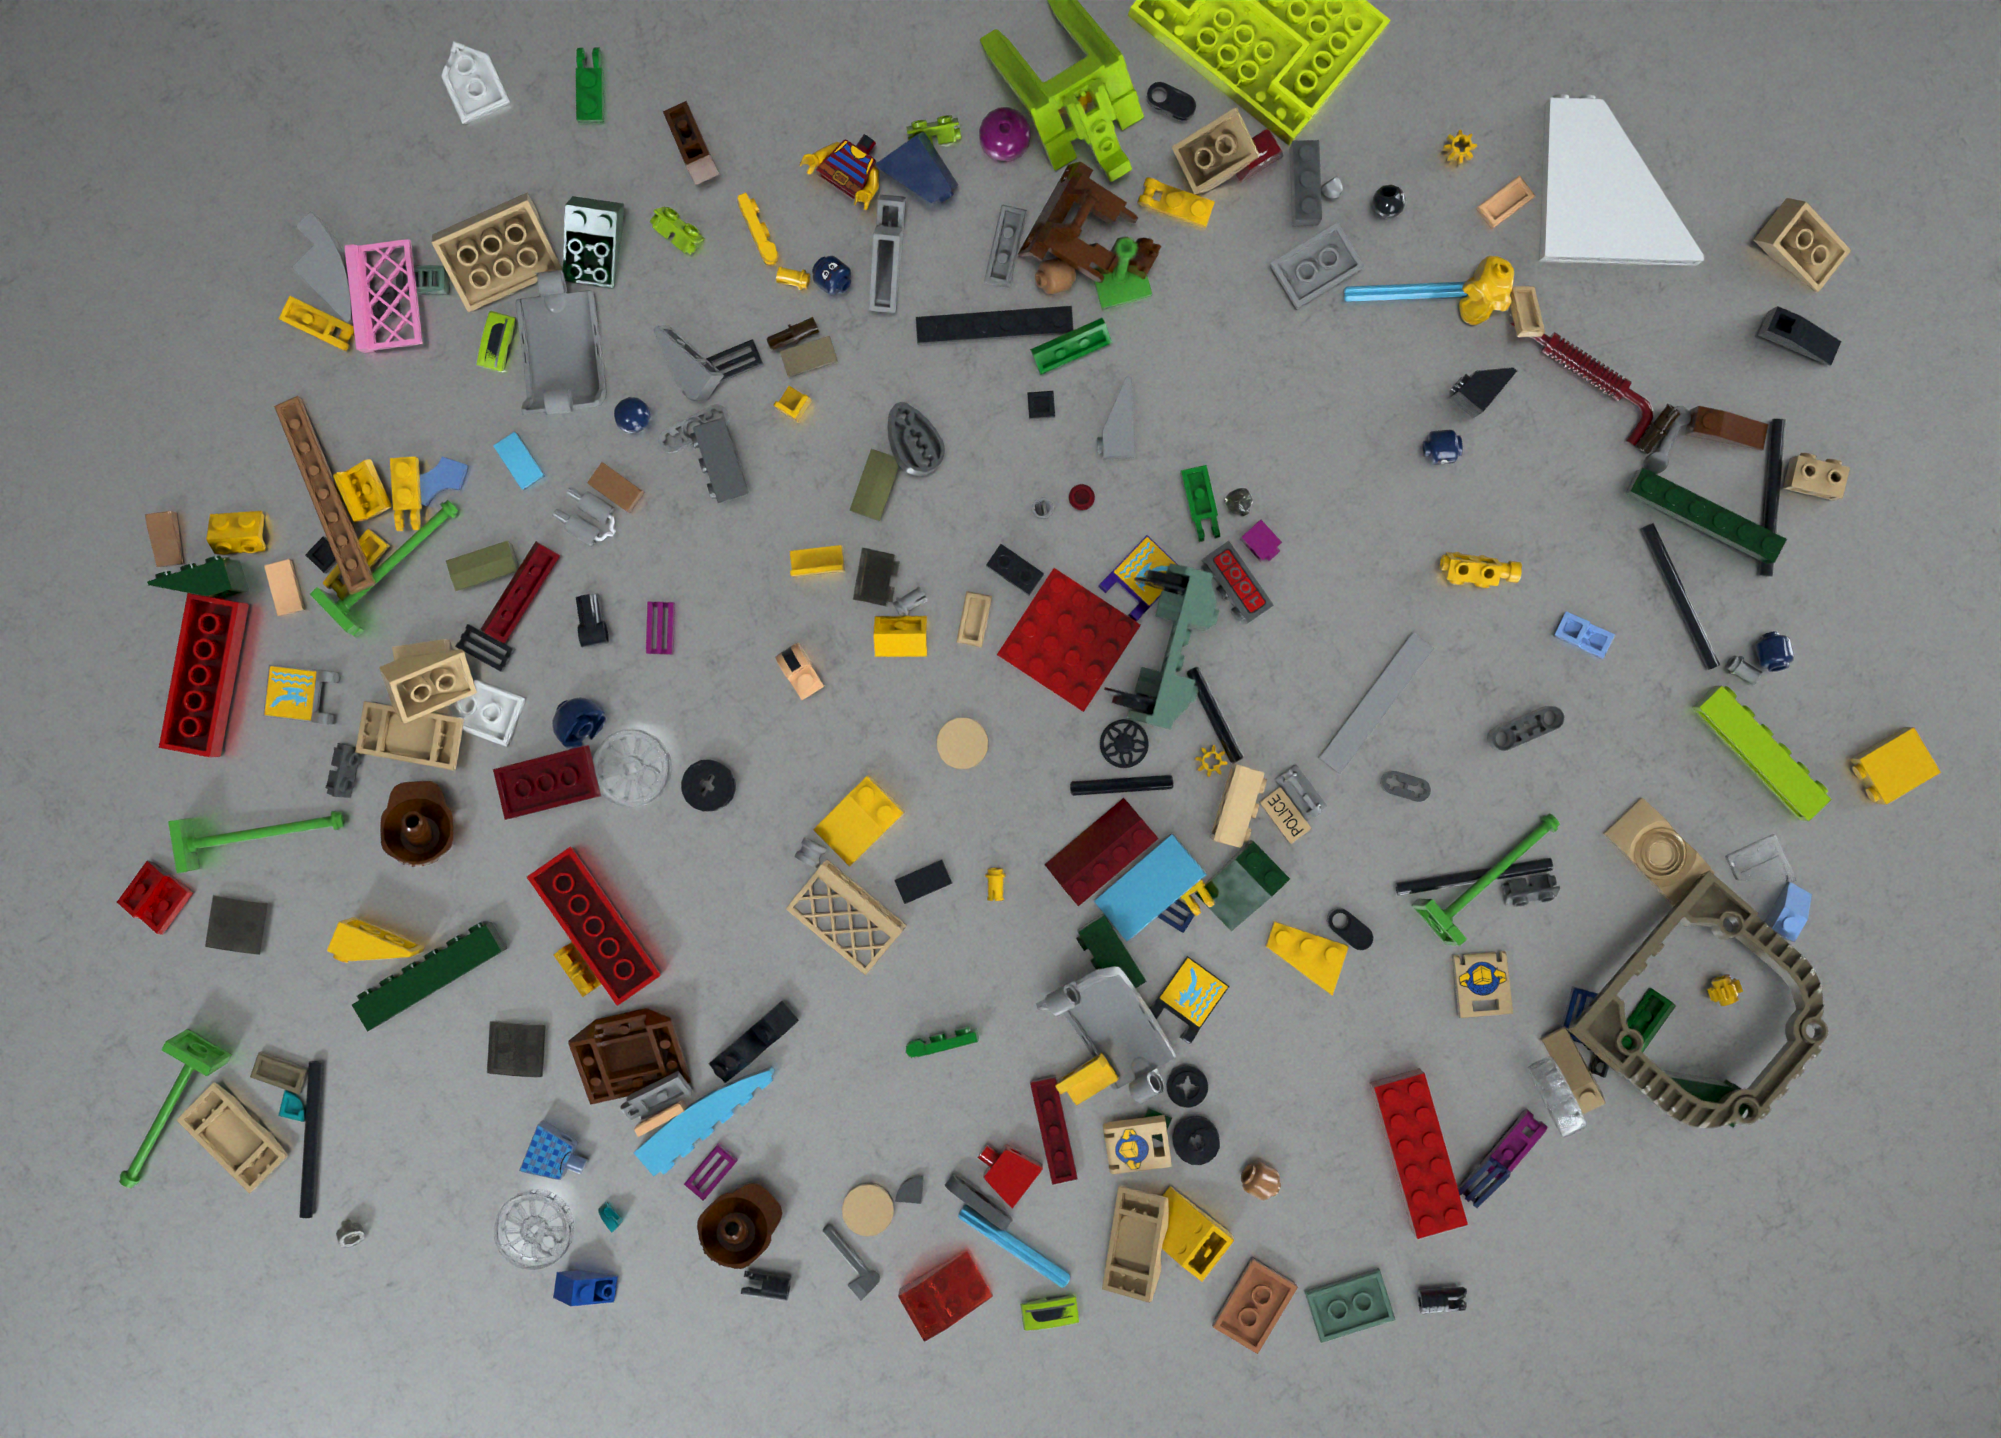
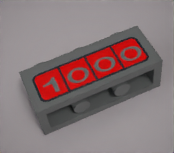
(1236, 583)

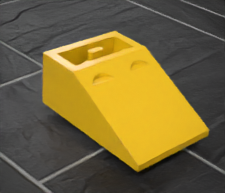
(1193, 1236)

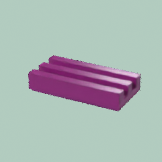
(670, 627)
(724, 1155)

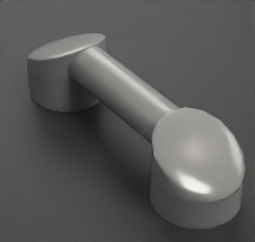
(1659, 460)

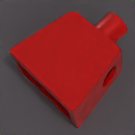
(1009, 1172)

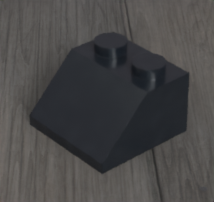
(1479, 389)

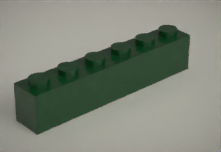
(1706, 516)
(429, 976)

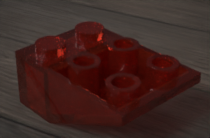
(944, 1295)

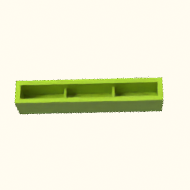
(1762, 753)

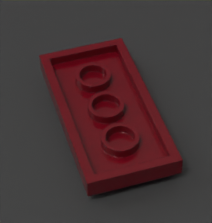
(546, 782)

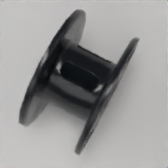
(693, 787)

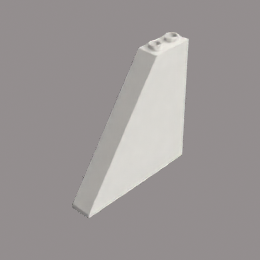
(1601, 195)

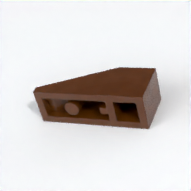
(690, 143)
(1726, 428)

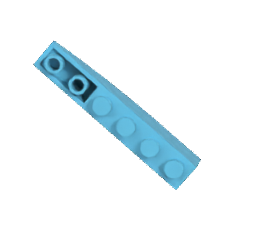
(697, 1121)

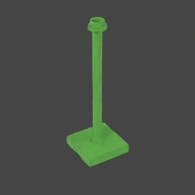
(1122, 285)
(340, 609)
(186, 844)
(1441, 920)
(195, 1054)

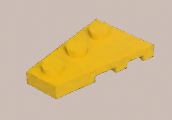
(1309, 953)

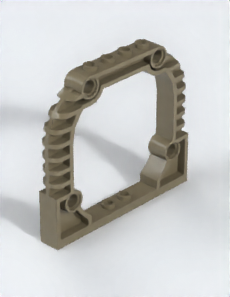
(1605, 1024)

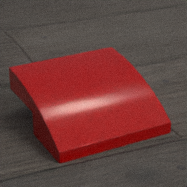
(154, 897)

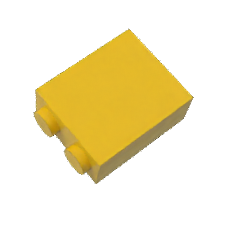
(1895, 766)

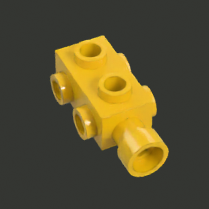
(1482, 574)

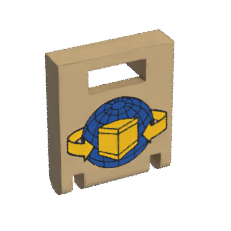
(1482, 980)
(1131, 1144)

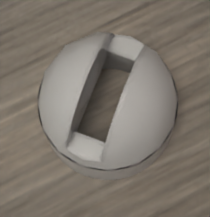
(1332, 188)
(1037, 508)

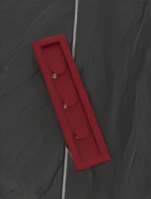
(520, 592)
(1053, 1130)

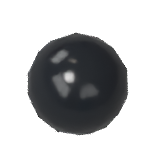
(1389, 201)

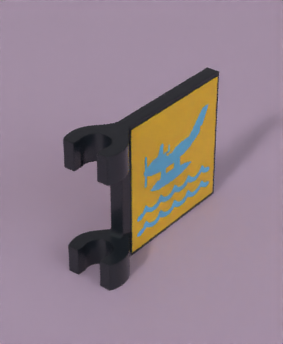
(1190, 996)

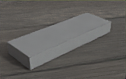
(1005, 246)

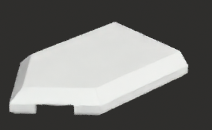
(473, 83)
(489, 713)

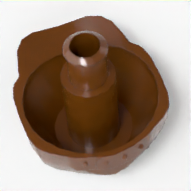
(416, 824)
(739, 1226)

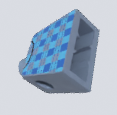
(551, 1153)

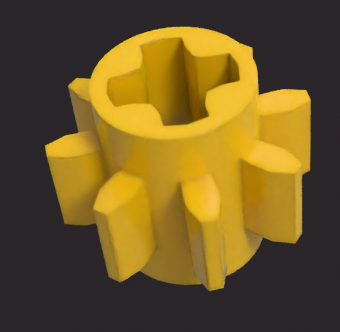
(1454, 152)
(1215, 767)
(1725, 990)

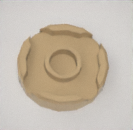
(962, 743)
(867, 1209)

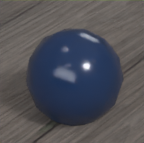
(632, 415)

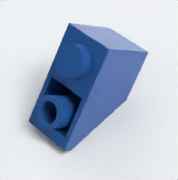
(584, 1288)

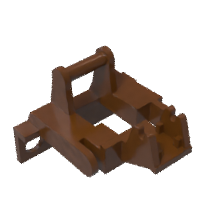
(1062, 238)

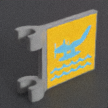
(296, 694)

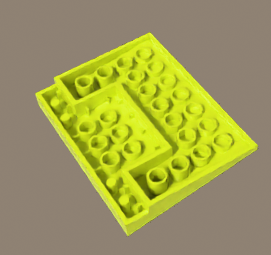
(1267, 54)

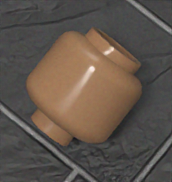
(1055, 276)
(1260, 1180)

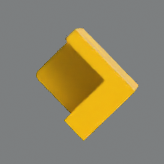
(793, 403)

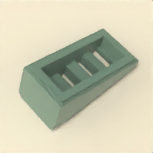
(442, 280)

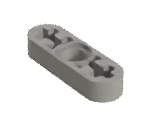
(680, 444)

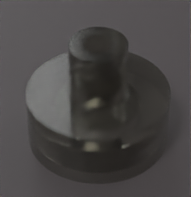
(1239, 501)
(349, 1234)

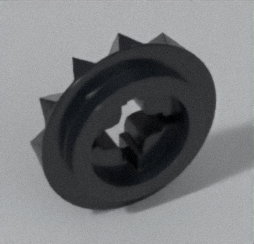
(1195, 1095)

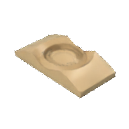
(424, 741)
(1657, 850)
(233, 1137)
(1136, 1244)

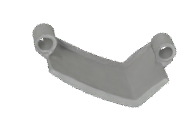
(560, 348)
(1117, 1023)

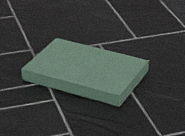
(1349, 1305)

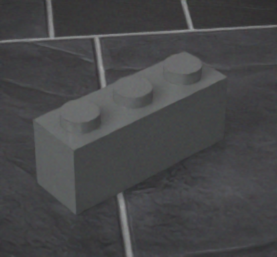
(1305, 183)
(719, 460)

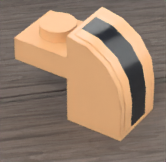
(799, 671)

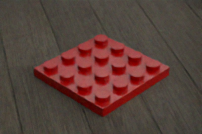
(1068, 639)

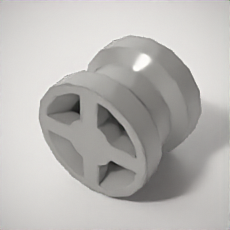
(810, 852)

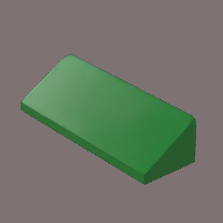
(1649, 1017)

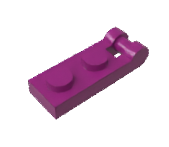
(1515, 1143)

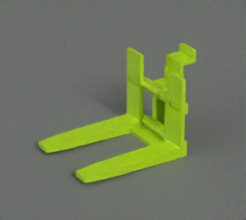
(1100, 74)

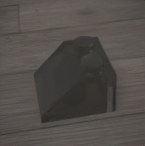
(875, 577)

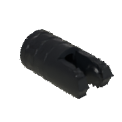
(772, 1287)
(1442, 1300)

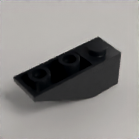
(1799, 335)

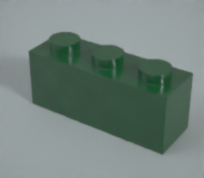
(1108, 949)

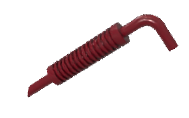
(1599, 375)

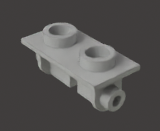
(1301, 792)

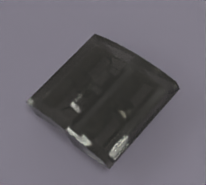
(236, 924)
(516, 1049)

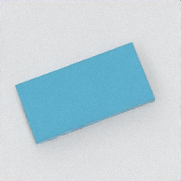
(1150, 887)

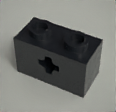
(1014, 569)

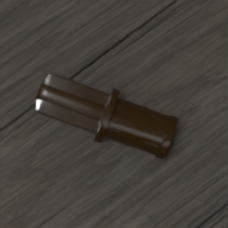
(793, 334)
(1658, 429)

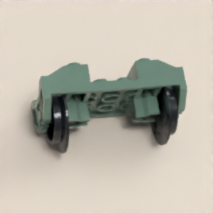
(1191, 608)

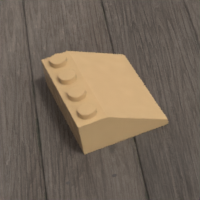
(496, 252)

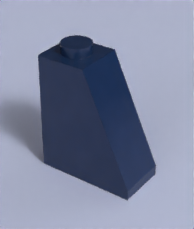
(920, 169)

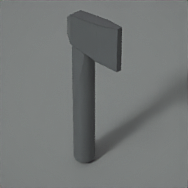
(868, 1278)

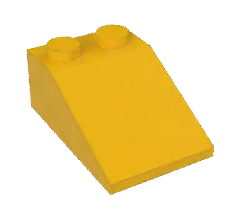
(859, 820)
(363, 941)

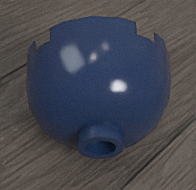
(576, 721)

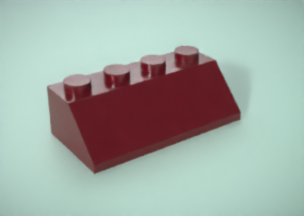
(1101, 851)

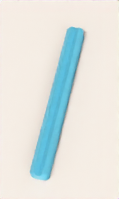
(1404, 291)
(1014, 1246)

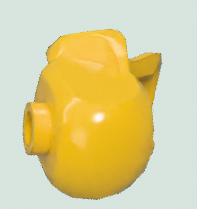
(1487, 290)

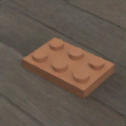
(1254, 1306)

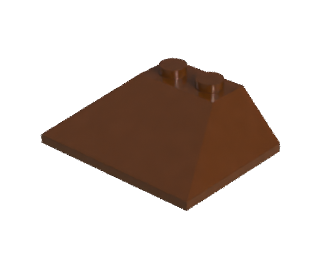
(626, 1054)

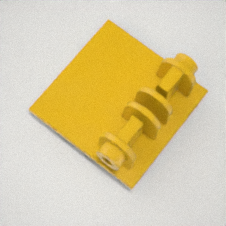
(577, 969)

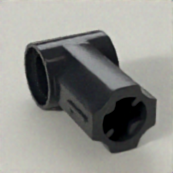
(592, 628)

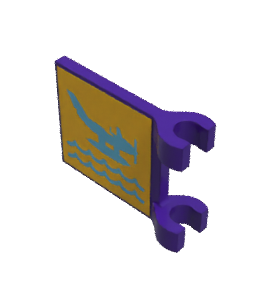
(1143, 557)

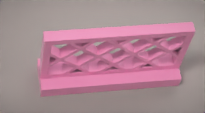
(361, 293)

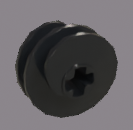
(1202, 1152)

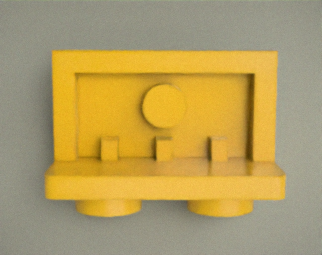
(362, 491)
(236, 532)

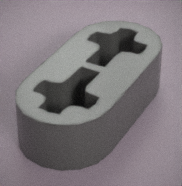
(1404, 792)

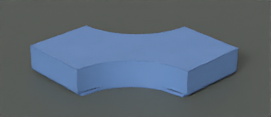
(445, 476)

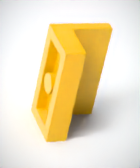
(817, 561)
(900, 636)
(1087, 1079)

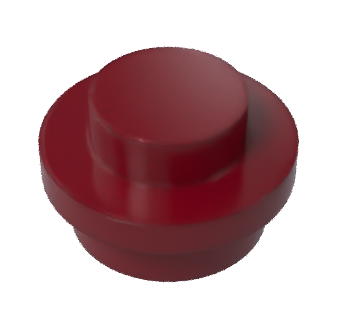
(1081, 497)

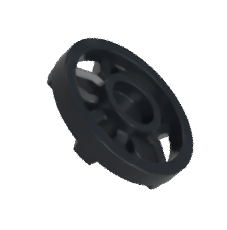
(1124, 743)

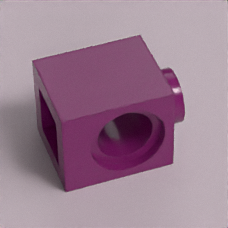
(1261, 541)

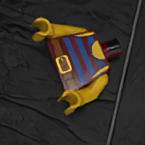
(847, 168)

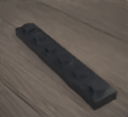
(994, 325)

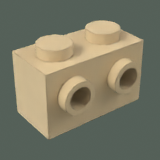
(1816, 477)

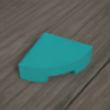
(292, 1107)
(609, 1217)

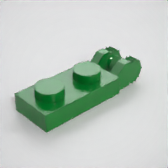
(589, 88)
(1200, 499)
(940, 1042)

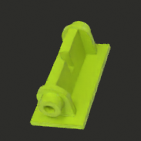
(942, 128)
(668, 221)

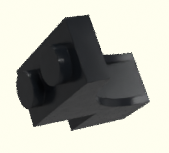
(753, 1042)

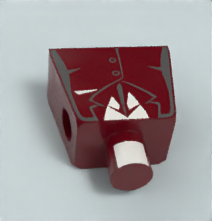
(1268, 151)

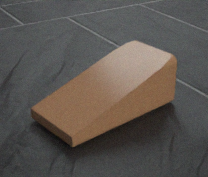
(615, 487)
(165, 538)

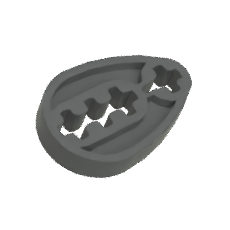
(903, 449)

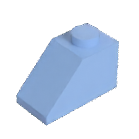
(1790, 912)

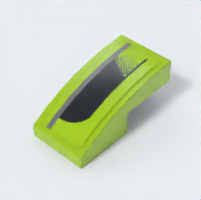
(495, 341)
(1049, 1313)

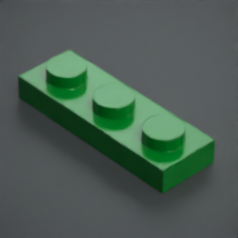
(1071, 346)

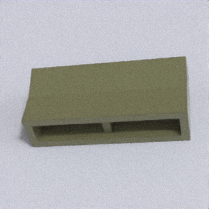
(875, 485)
(482, 565)

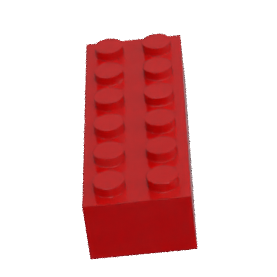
(203, 675)
(594, 925)
(1418, 1153)

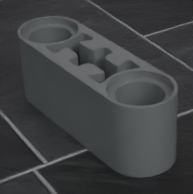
(1535, 716)

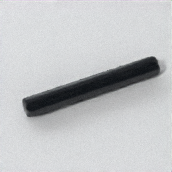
(1215, 715)
(1121, 785)

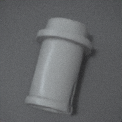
(909, 601)
(1738, 666)

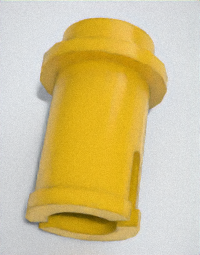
(793, 277)
(995, 884)

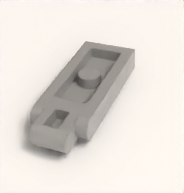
(656, 1096)

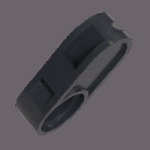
(1176, 105)
(1353, 932)

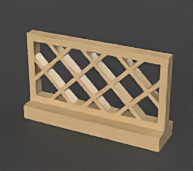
(855, 897)

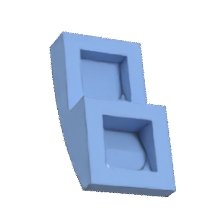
(1584, 635)

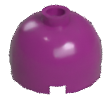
(1004, 134)

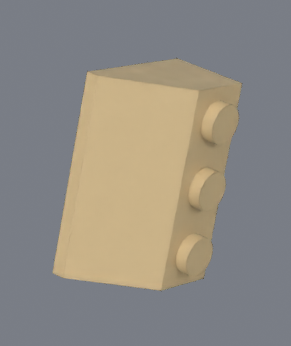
(1238, 806)

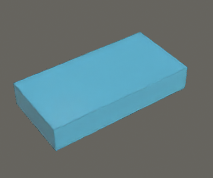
(518, 460)

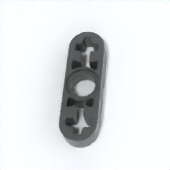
(978, 1202)

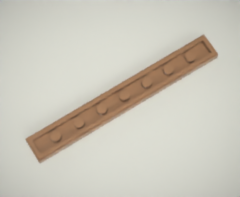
(325, 495)

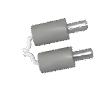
(594, 507)

